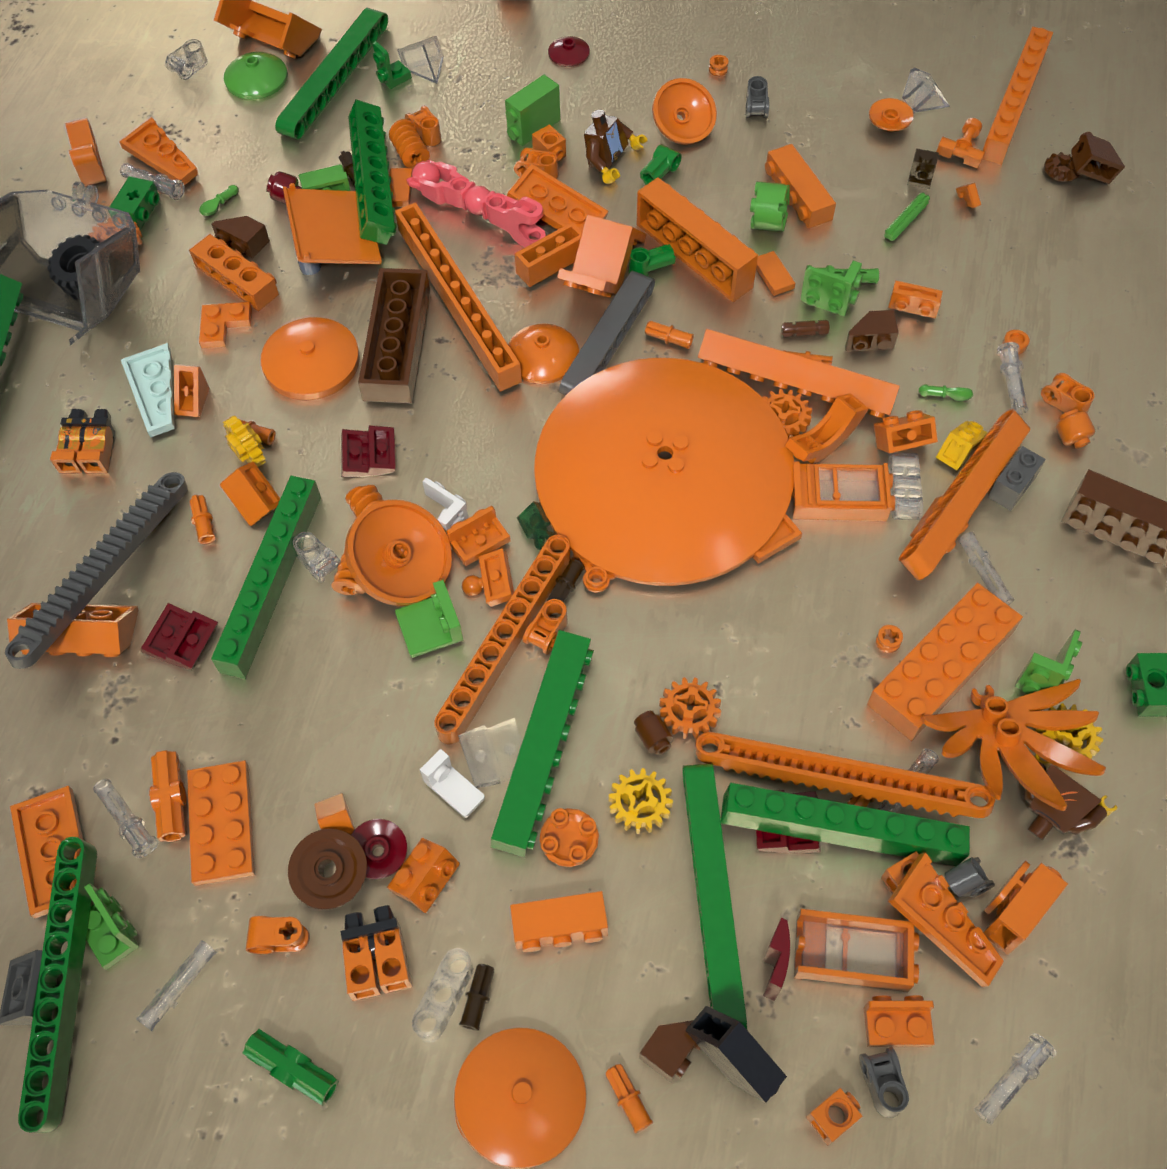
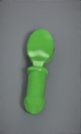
(211, 206)
(957, 394)

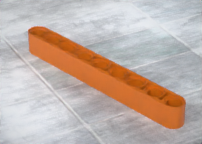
(964, 495)
(502, 648)

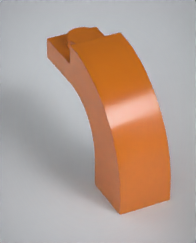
(830, 431)

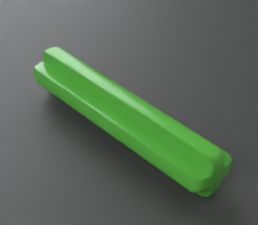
(906, 216)

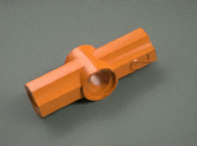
(168, 796)

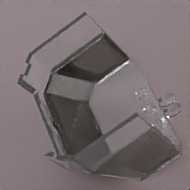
(35, 225)

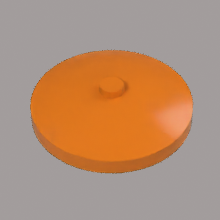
(310, 358)
(397, 552)
(519, 1098)

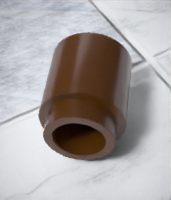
(653, 733)

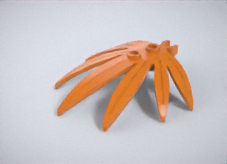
(1004, 729)

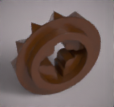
(1061, 173)

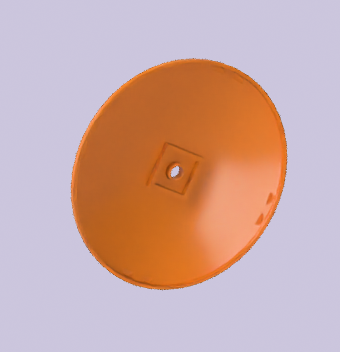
(654, 515)

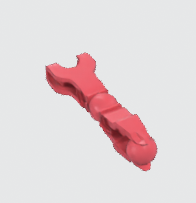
(499, 209)

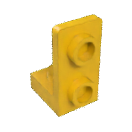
(960, 443)

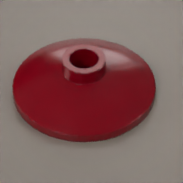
(569, 51)
(386, 835)

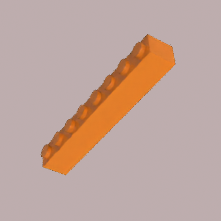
(1016, 95)
(796, 371)

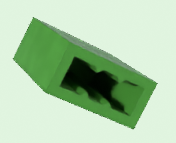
(532, 109)

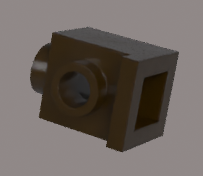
(923, 168)

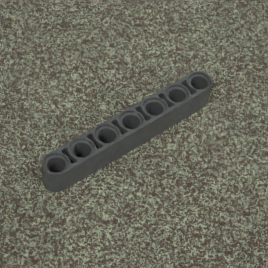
(609, 330)

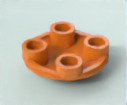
(569, 837)

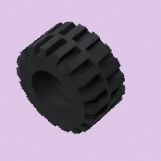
(62, 262)

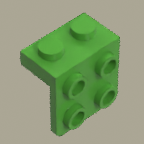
(831, 290)
(1045, 672)

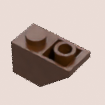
(242, 234)
(873, 332)
(669, 1050)

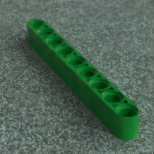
(331, 74)
(713, 892)
(64, 996)

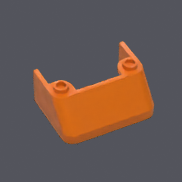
(268, 25)

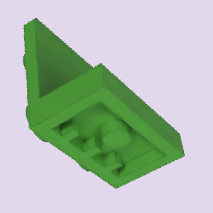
(325, 179)
(430, 623)
(107, 931)

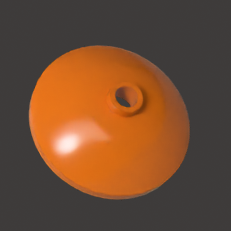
(691, 102)
(544, 352)

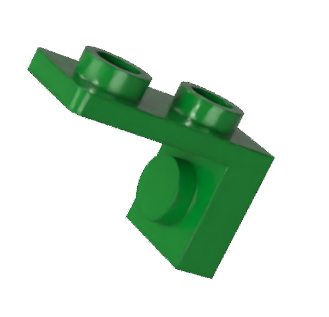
(387, 73)

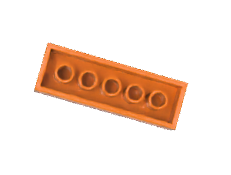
(696, 239)
(944, 661)

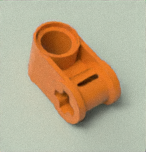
(426, 126)
(543, 160)
(1068, 395)
(543, 629)
(271, 934)

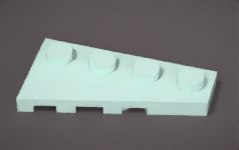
(152, 387)

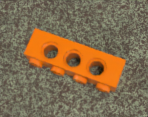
(234, 272)

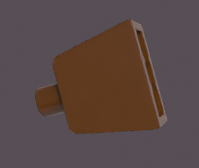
(1096, 158)

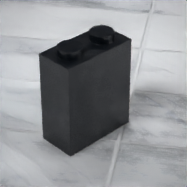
(736, 1053)

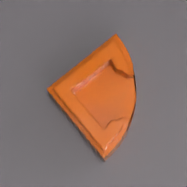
(970, 194)

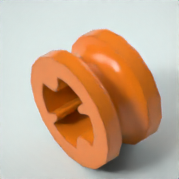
(718, 65)
(893, 632)

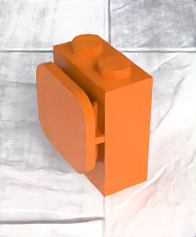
(1022, 905)

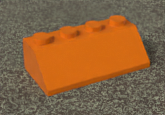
(94, 630)

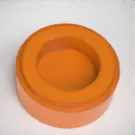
(1018, 337)

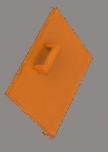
(327, 227)

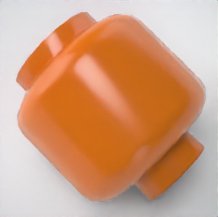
(1075, 428)

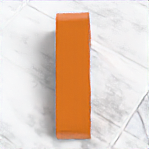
(85, 152)

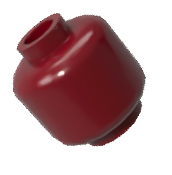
(276, 183)

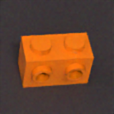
(905, 432)

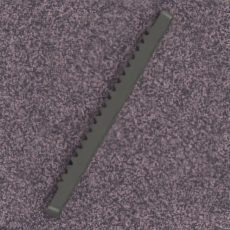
(94, 571)

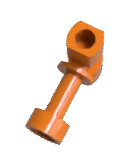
(963, 147)

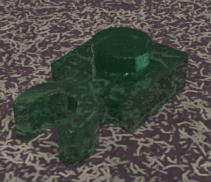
(535, 524)

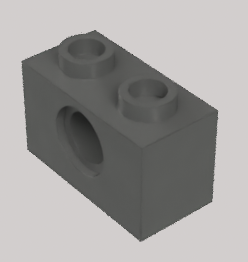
(1016, 478)

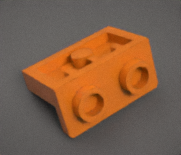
(899, 1022)

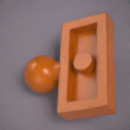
(495, 578)

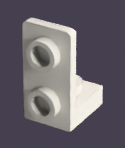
(454, 505)
(451, 784)

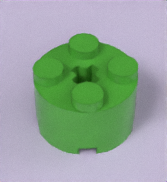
(770, 206)

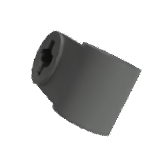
(757, 97)
(968, 879)
(884, 1075)

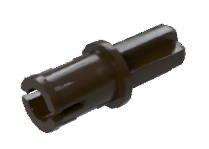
(347, 162)
(567, 580)
(477, 997)

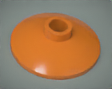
(891, 114)

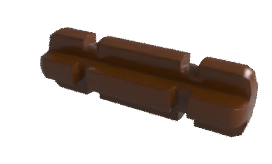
(805, 328)

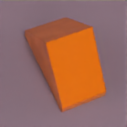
(189, 390)
(334, 814)

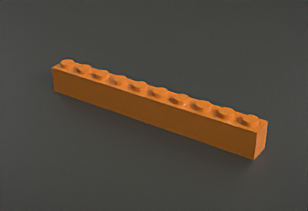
(459, 297)

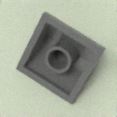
(21, 990)

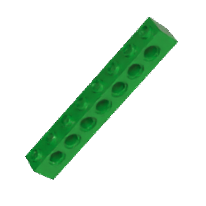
(371, 173)

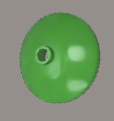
(255, 75)

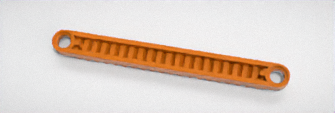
(845, 775)

